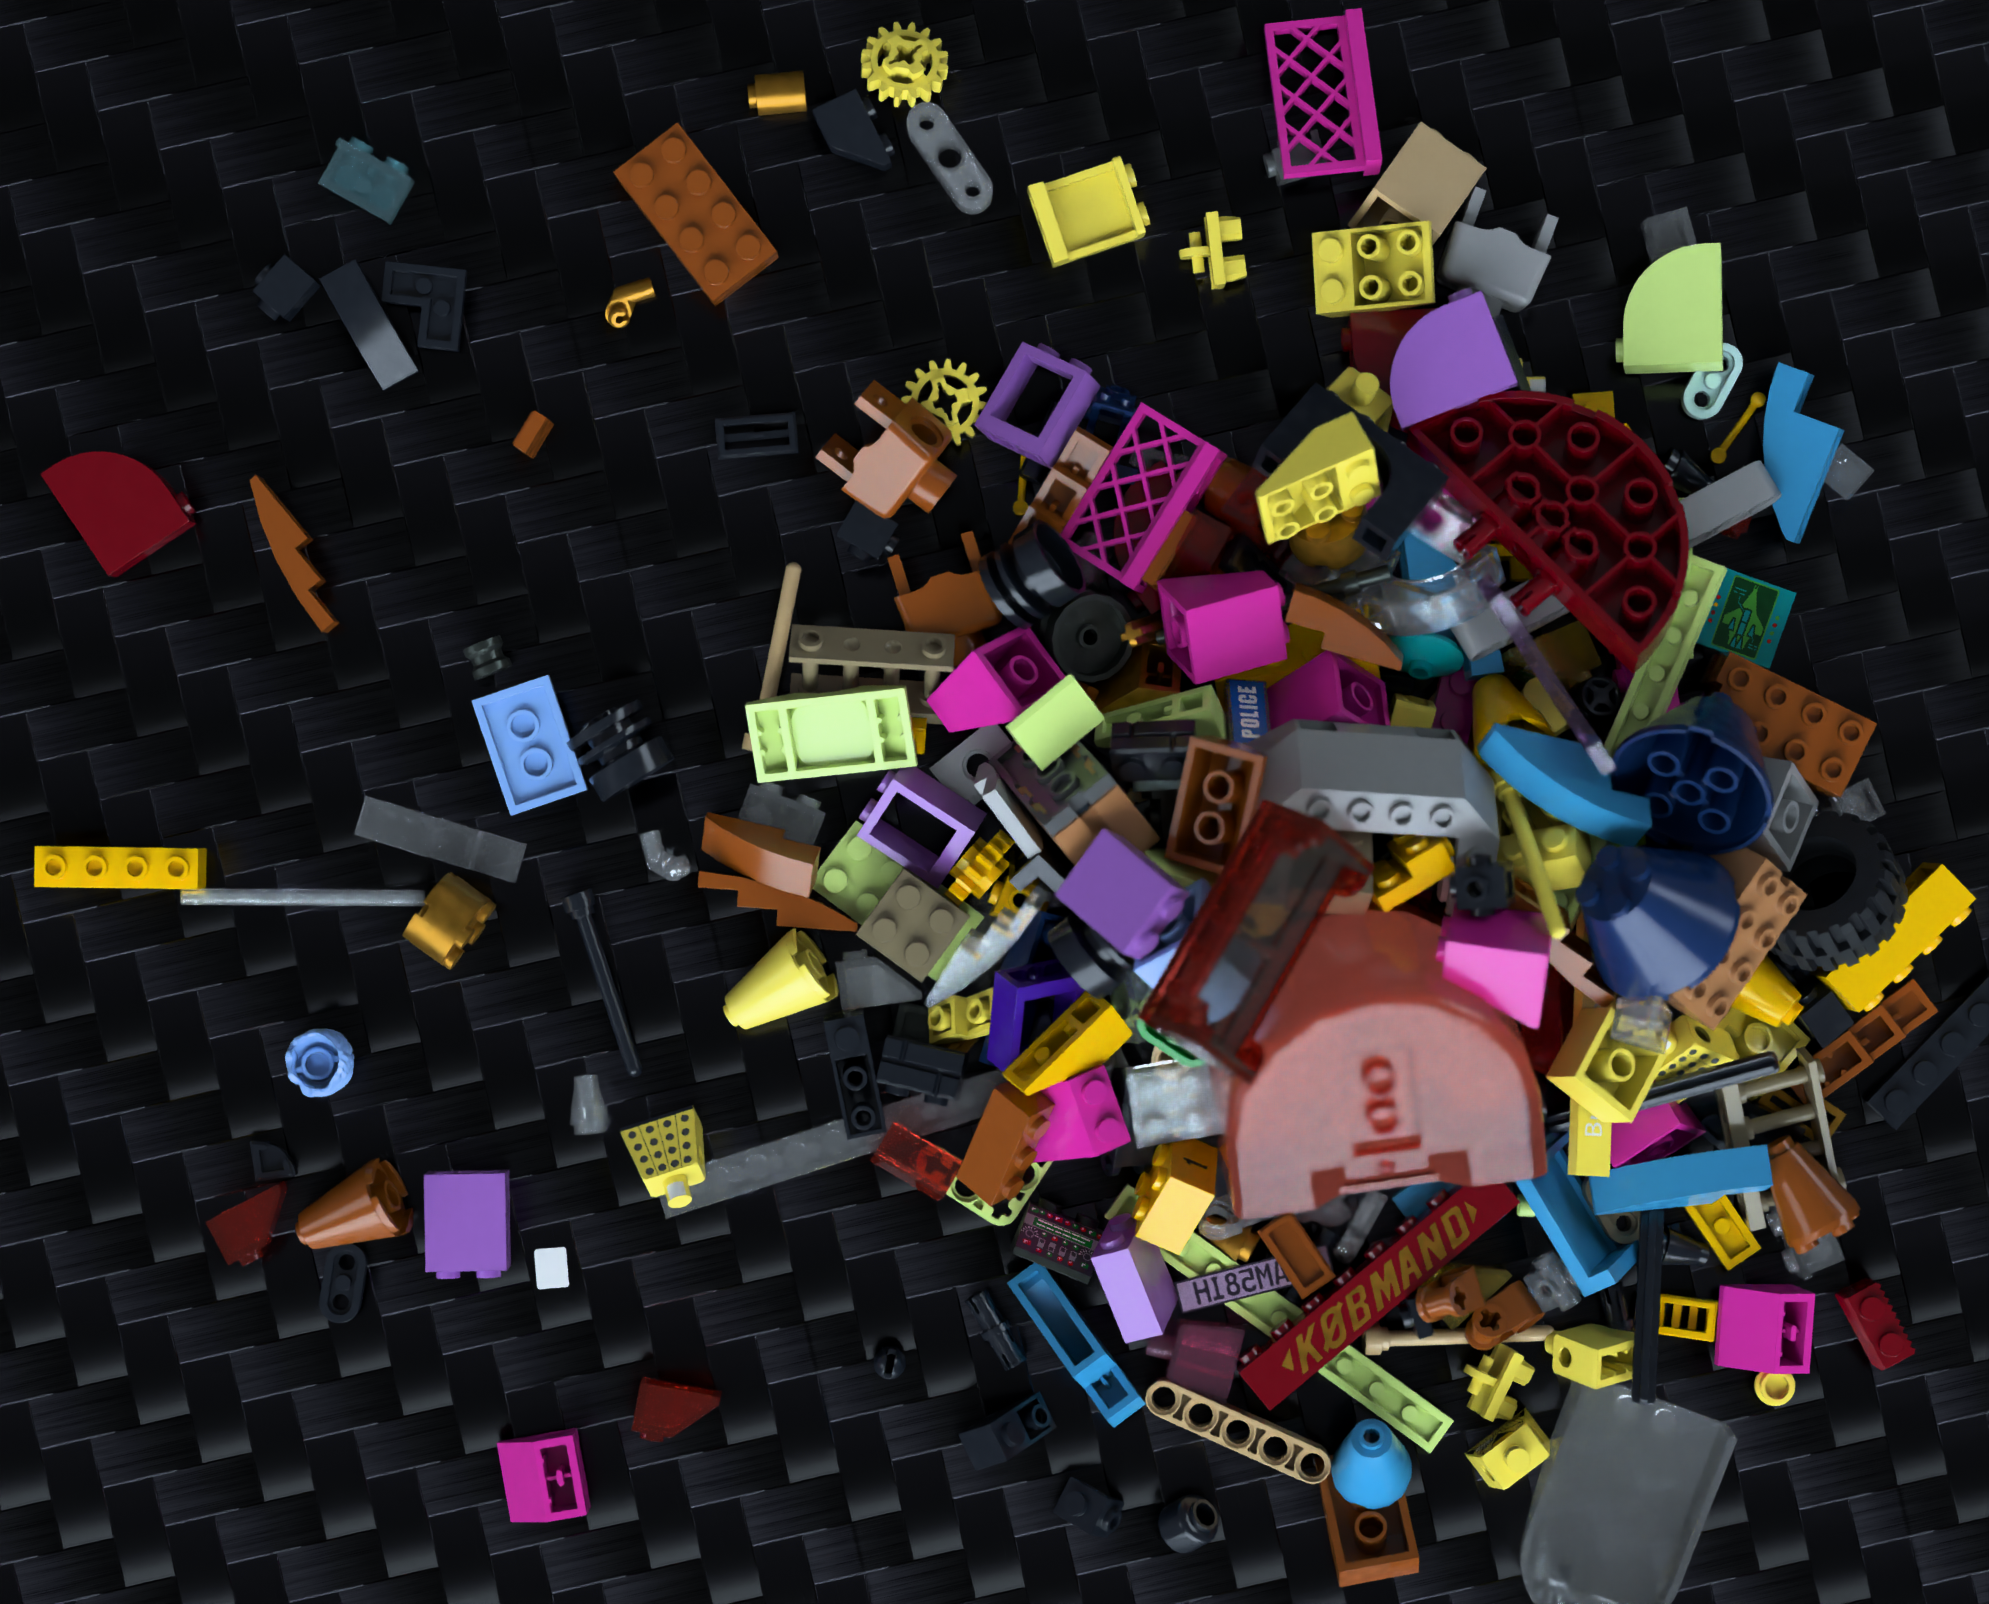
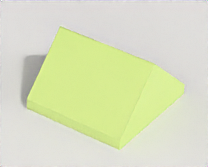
(1055, 722)

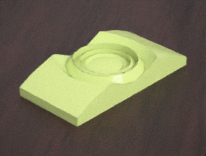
(831, 733)

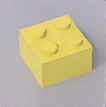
(1603, 1072)

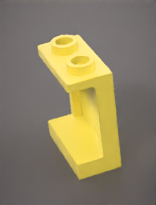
(1088, 211)

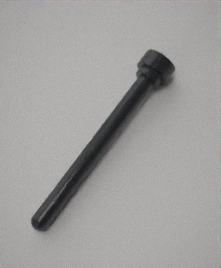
(581, 908)

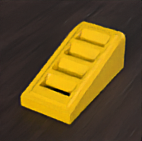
(1691, 1332)

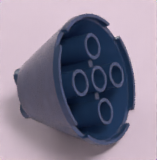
(1699, 775)
(1657, 918)

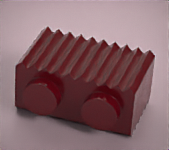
(1875, 1323)

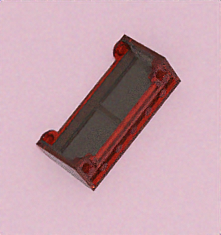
(1251, 936)

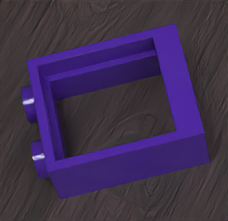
(1010, 992)

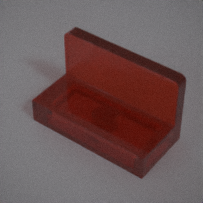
(916, 1161)

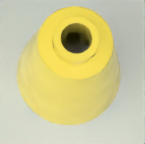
(781, 983)

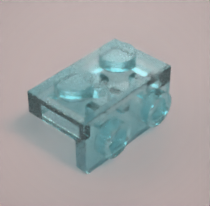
(367, 180)

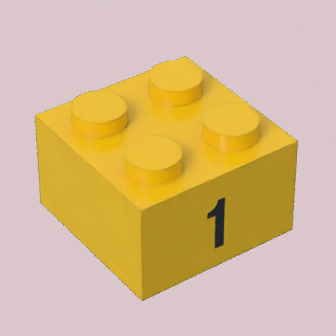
(1175, 1193)

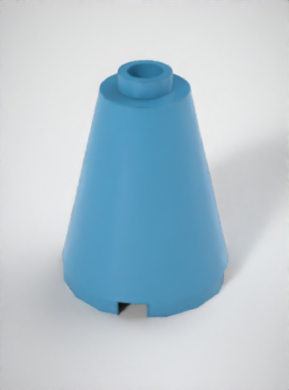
(1371, 1466)

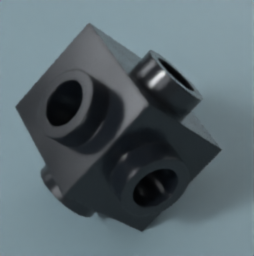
(1495, 878)

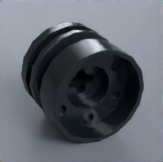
(1032, 574)
(620, 749)
(1089, 956)

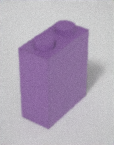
(1122, 894)
(467, 1222)
(1134, 1280)

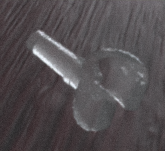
(1153, 454)

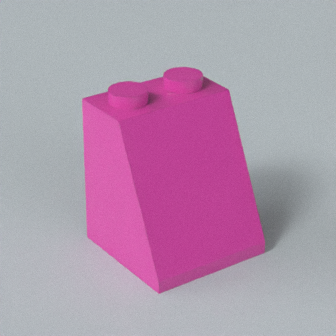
(1223, 623)
(996, 682)
(1330, 691)
(1498, 959)
(1084, 1118)
(1653, 1134)

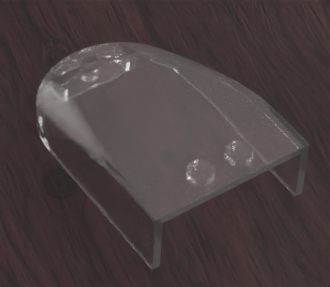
(1621, 1499)

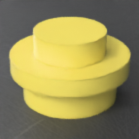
(1774, 1388)

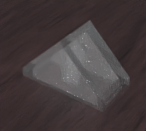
(1642, 1022)

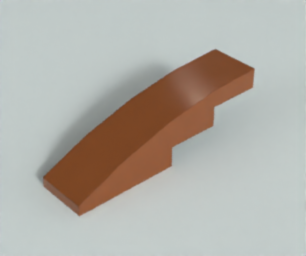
(1067, 481)
(286, 541)
(791, 908)
(1567, 954)
(1871, 1036)

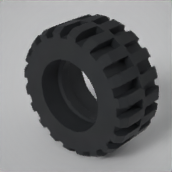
(1863, 914)

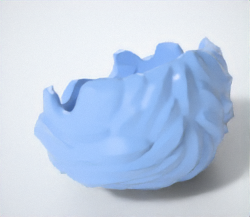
(320, 1062)

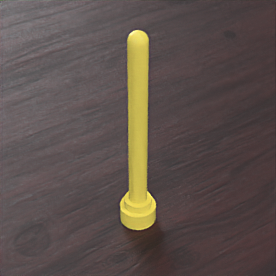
(1531, 855)

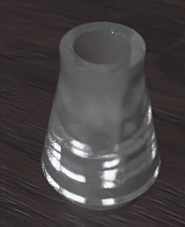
(588, 1106)

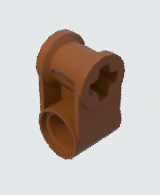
(1452, 1293)
(1507, 1313)

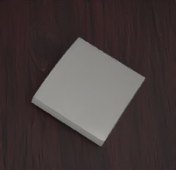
(1008, 810)

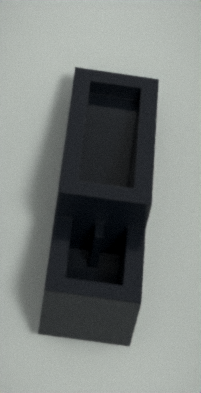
(369, 324)

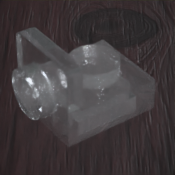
(1857, 800)

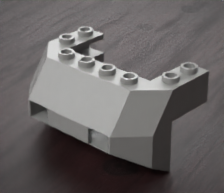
(1384, 783)

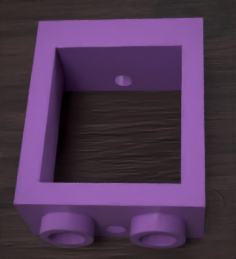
(1065, 417)
(936, 800)

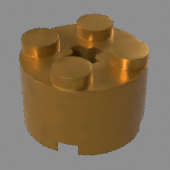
(1330, 541)
(449, 920)

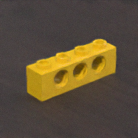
(120, 867)

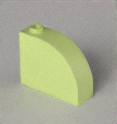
(1675, 314)

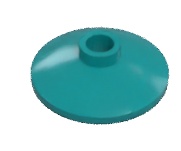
(1429, 655)

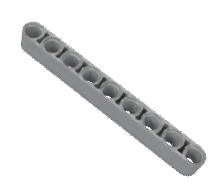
(1706, 515)

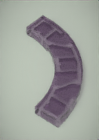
(1546, 675)

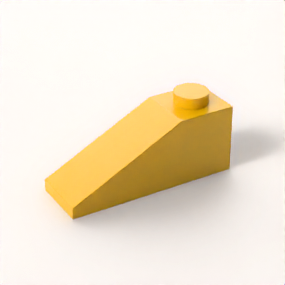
(1070, 1045)

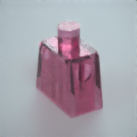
(1200, 1356)

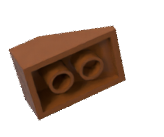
(1366, 1541)

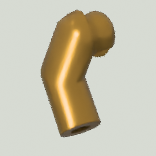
(624, 299)

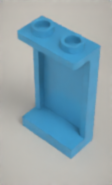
(1571, 1225)

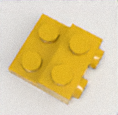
(1414, 866)

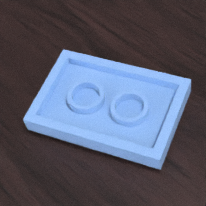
(529, 745)

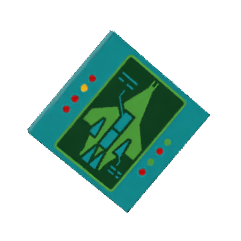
(1747, 618)

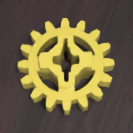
(904, 64)
(963, 396)

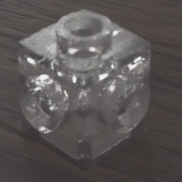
(1552, 1283)

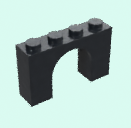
(1406, 479)

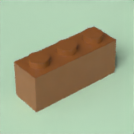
(1005, 1143)

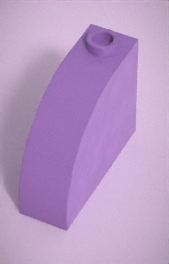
(1449, 360)

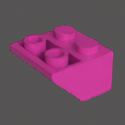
(1765, 1328)
(544, 1477)

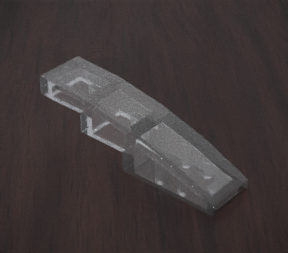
(440, 839)
(981, 951)

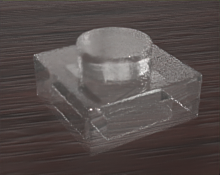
(1847, 472)

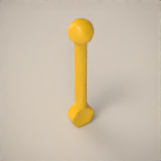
(1719, 454)
(1020, 505)

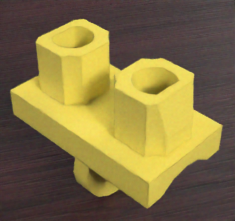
(1216, 231)
(1493, 1381)

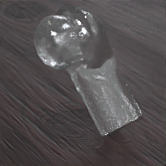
(661, 862)

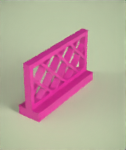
(1358, 99)
(1183, 496)

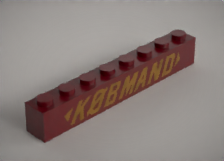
(1372, 1288)

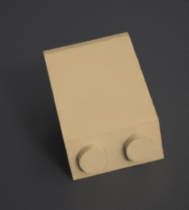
(1421, 184)

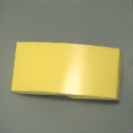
(960, 1018)

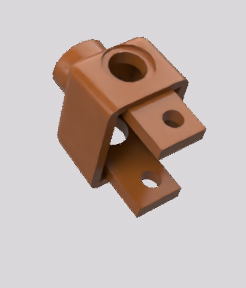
(899, 462)
(949, 603)

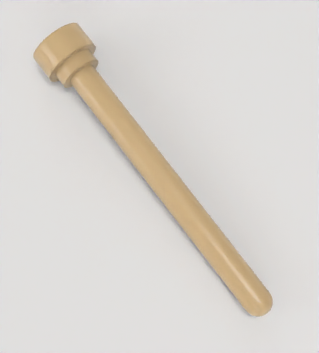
(779, 637)
(1380, 1338)

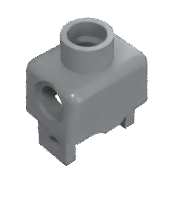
(1494, 259)

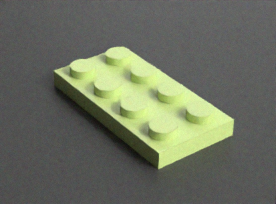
(860, 875)

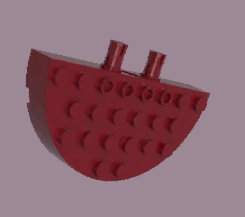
(1573, 505)

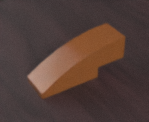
(1343, 627)
(761, 853)

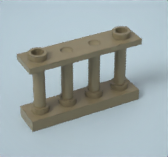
(871, 649)
(1740, 1129)

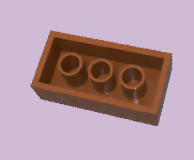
(696, 214)

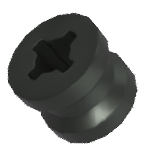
(487, 657)

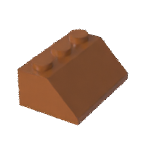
(1214, 801)

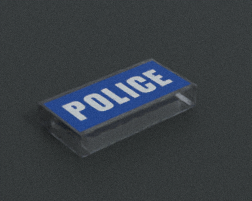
(1246, 709)

